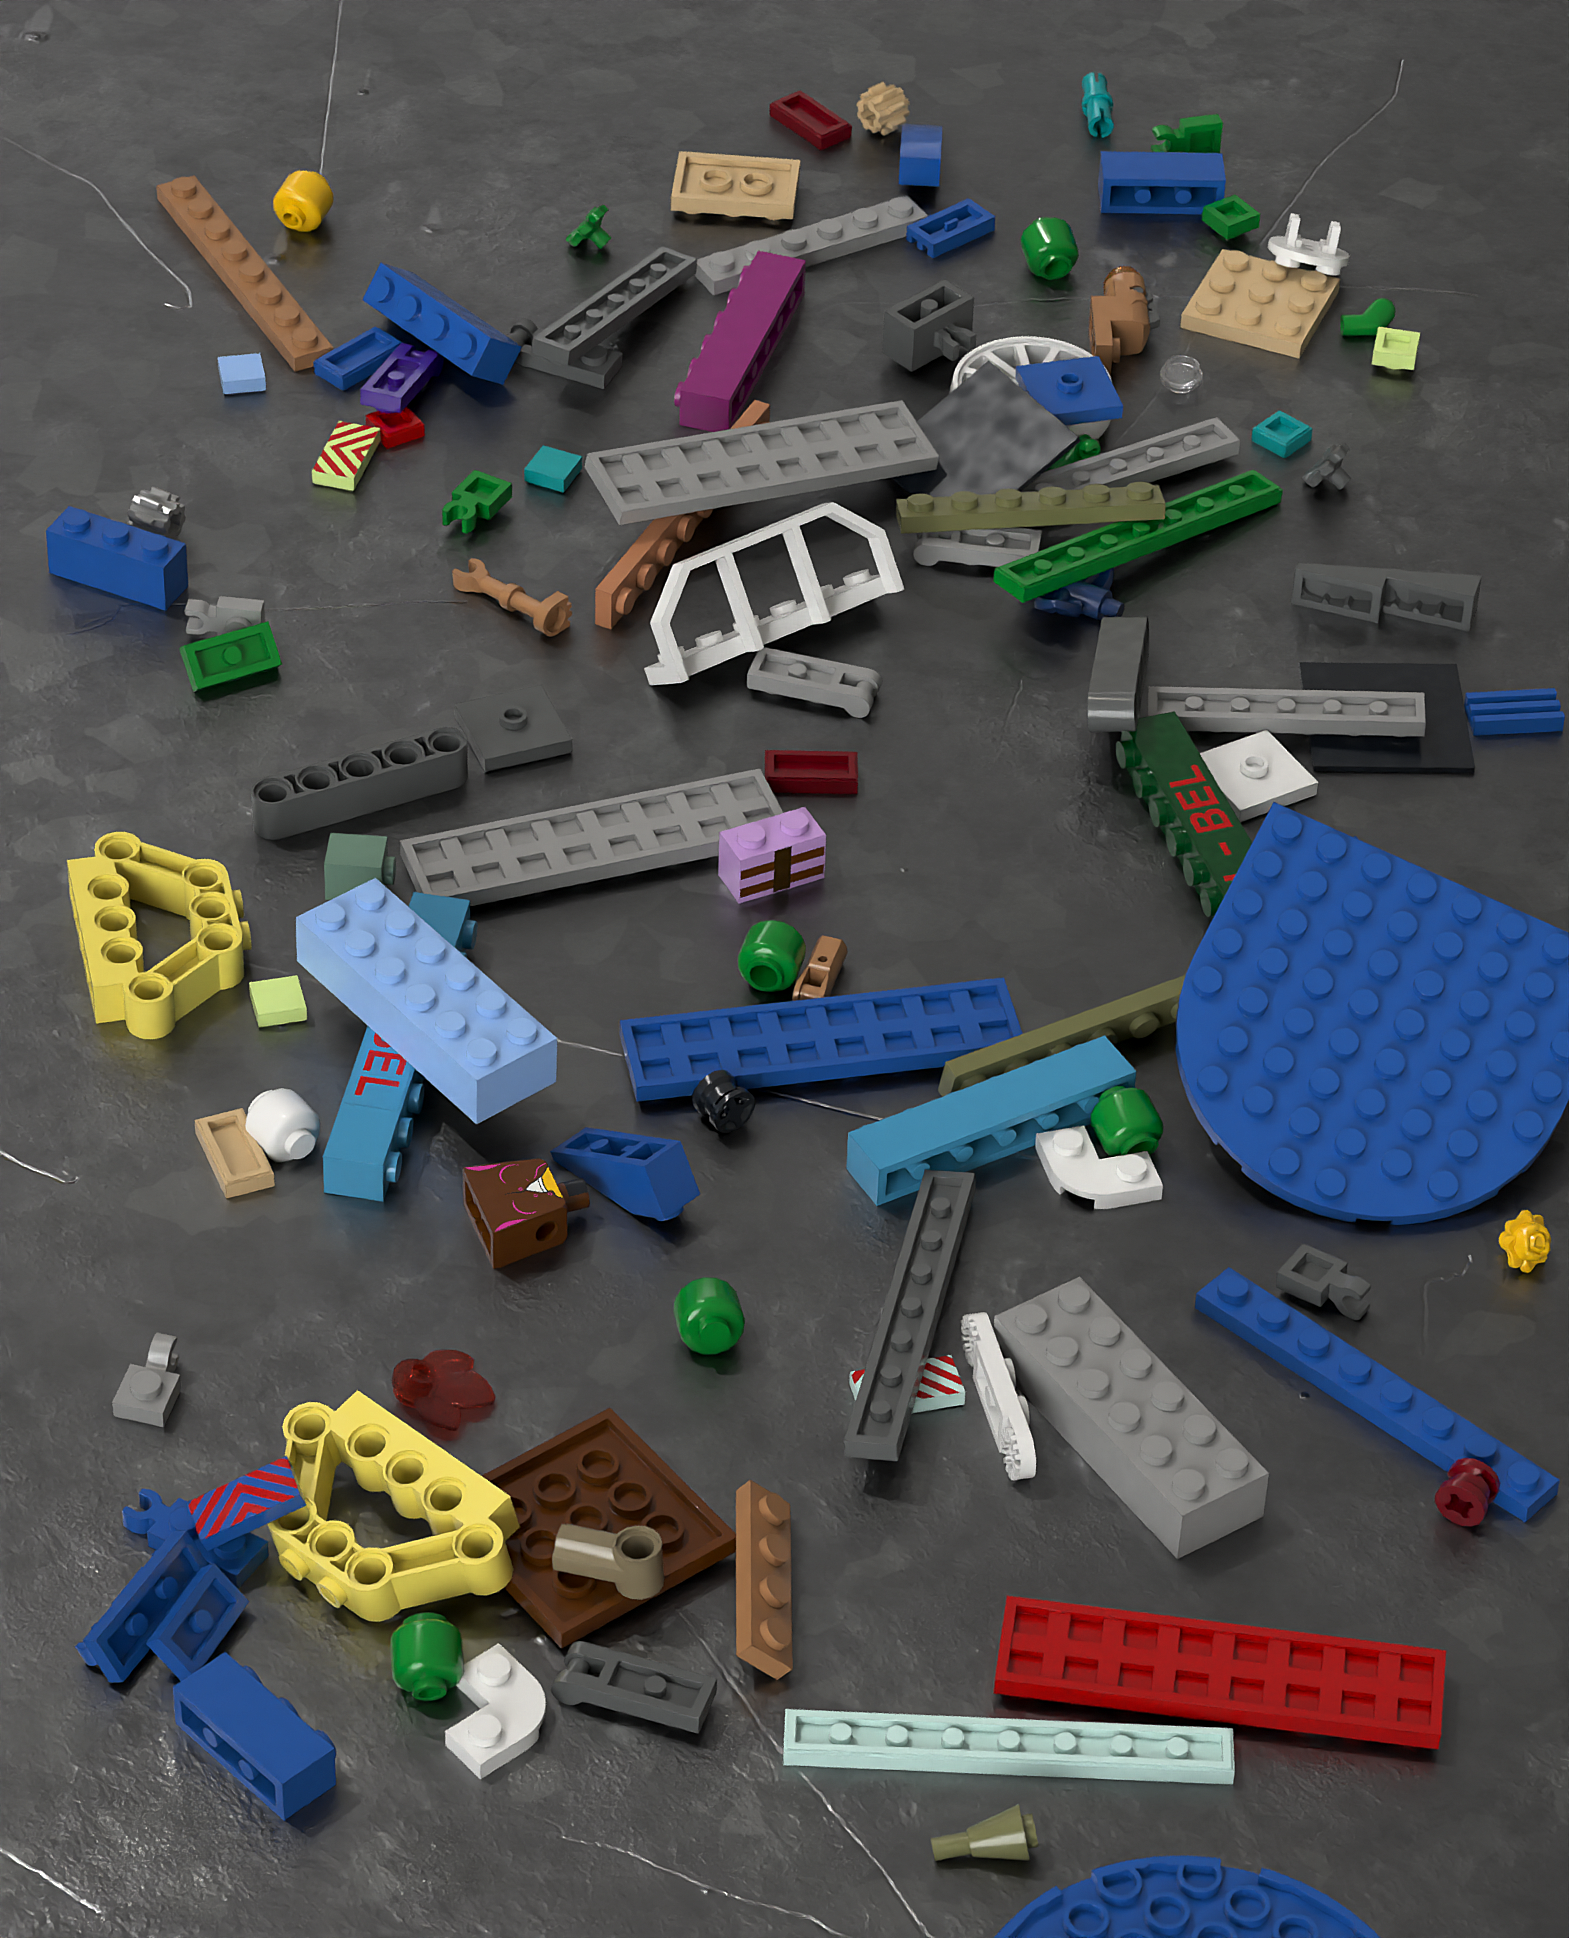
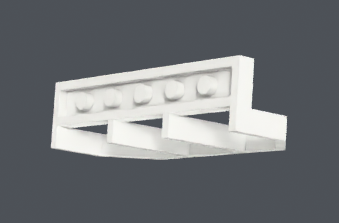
(785, 618)

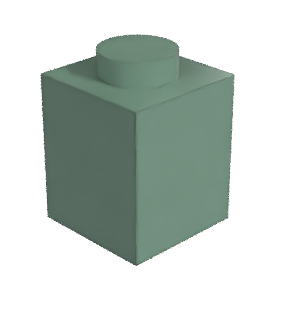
(356, 860)

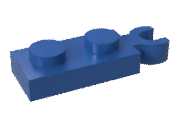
(235, 1558)

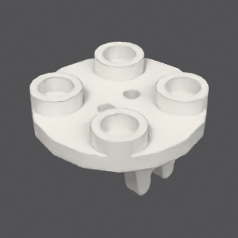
(1293, 249)

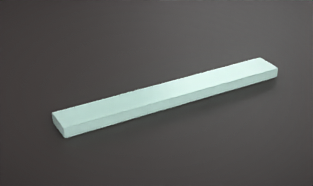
(1008, 1746)

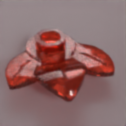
(441, 1387)

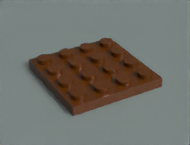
(602, 1481)

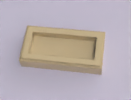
(234, 1153)

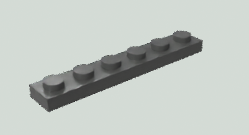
(613, 306)

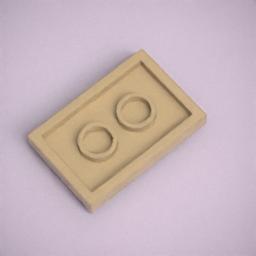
(735, 185)

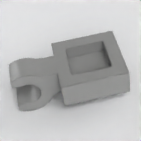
(152, 1390)

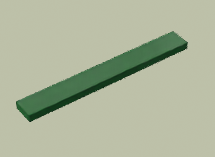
(1129, 540)

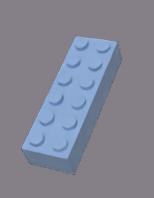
(426, 1000)

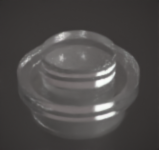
(1181, 374)

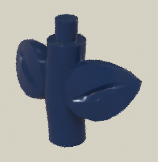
(1083, 597)

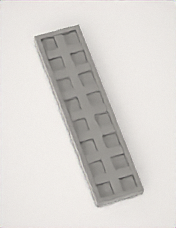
(760, 462)
(586, 840)

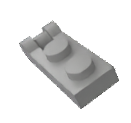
(977, 547)
(815, 680)

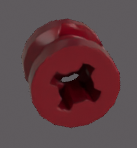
(1467, 1492)

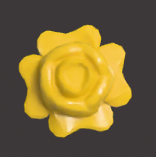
(1525, 1241)

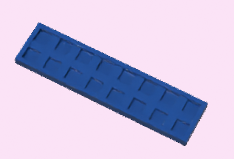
(817, 1037)

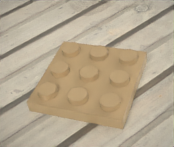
(1260, 303)

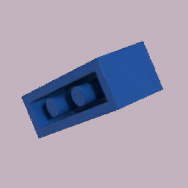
(1160, 182)
(117, 558)
(255, 1735)

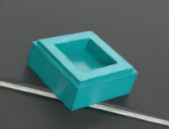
(1281, 434)
(553, 468)

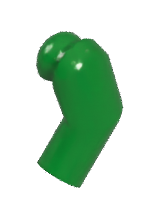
(1378, 314)

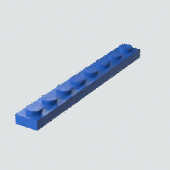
(1371, 1389)

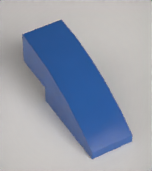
(920, 155)

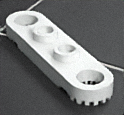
(996, 1388)

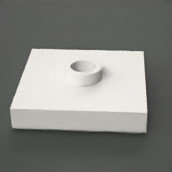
(1257, 773)

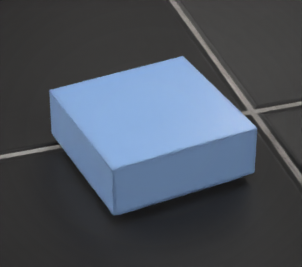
(241, 373)

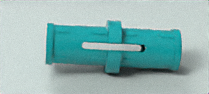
(1097, 104)

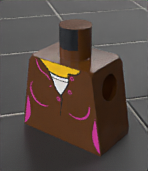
(519, 1207)

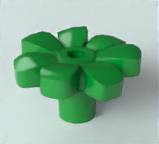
(591, 229)

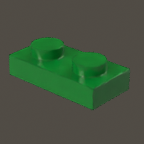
(230, 656)

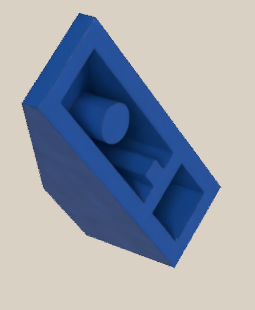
(633, 1170)

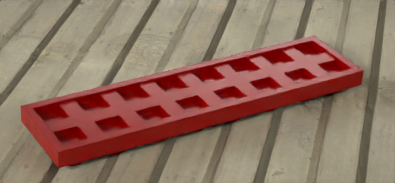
(1221, 1672)

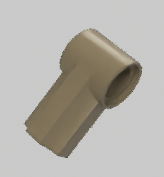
(627, 1558)

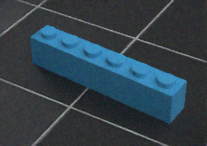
(984, 1119)

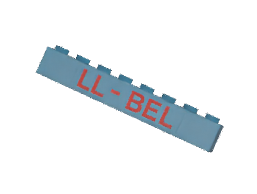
(384, 1087)

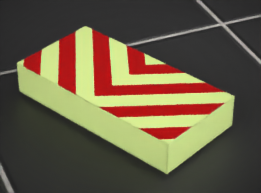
(346, 455)

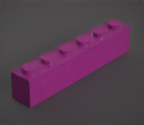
(741, 342)

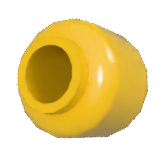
(303, 200)

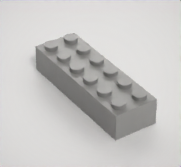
(1131, 1418)

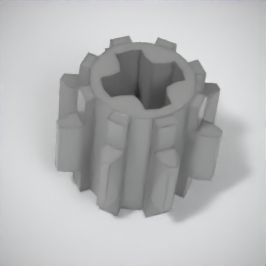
(157, 512)

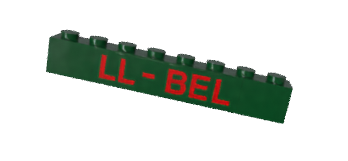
(1185, 804)

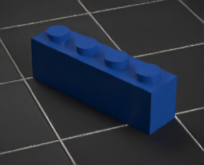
(442, 323)

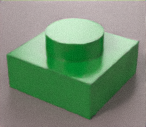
(1231, 217)

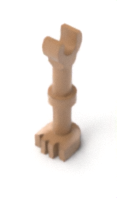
(548, 616)

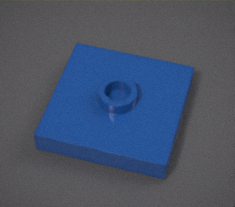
(1072, 389)

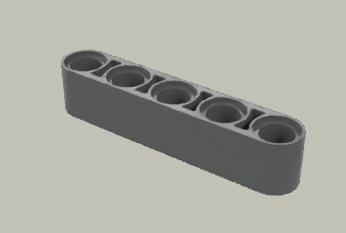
(1118, 674)
(359, 783)

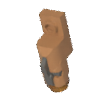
(1121, 317)

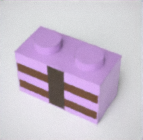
(771, 855)

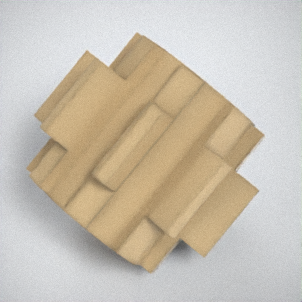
(883, 108)

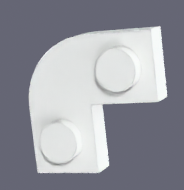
(1110, 1181)
(508, 1716)

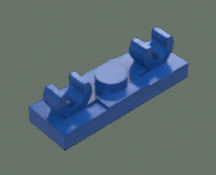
(121, 1634)

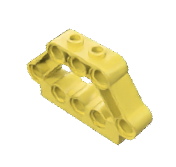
(108, 932)
(424, 1481)

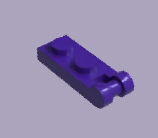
(400, 378)

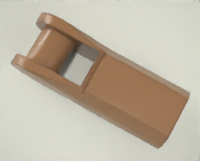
(821, 969)

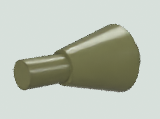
(1000, 1836)

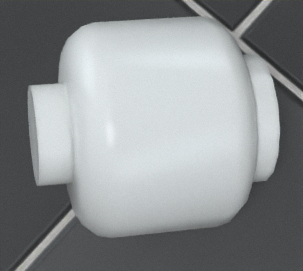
(283, 1125)

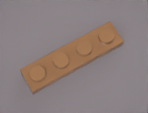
(763, 1580)

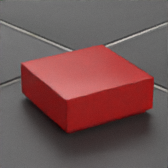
(396, 427)

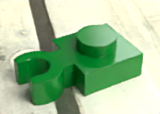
(1194, 135)
(474, 497)

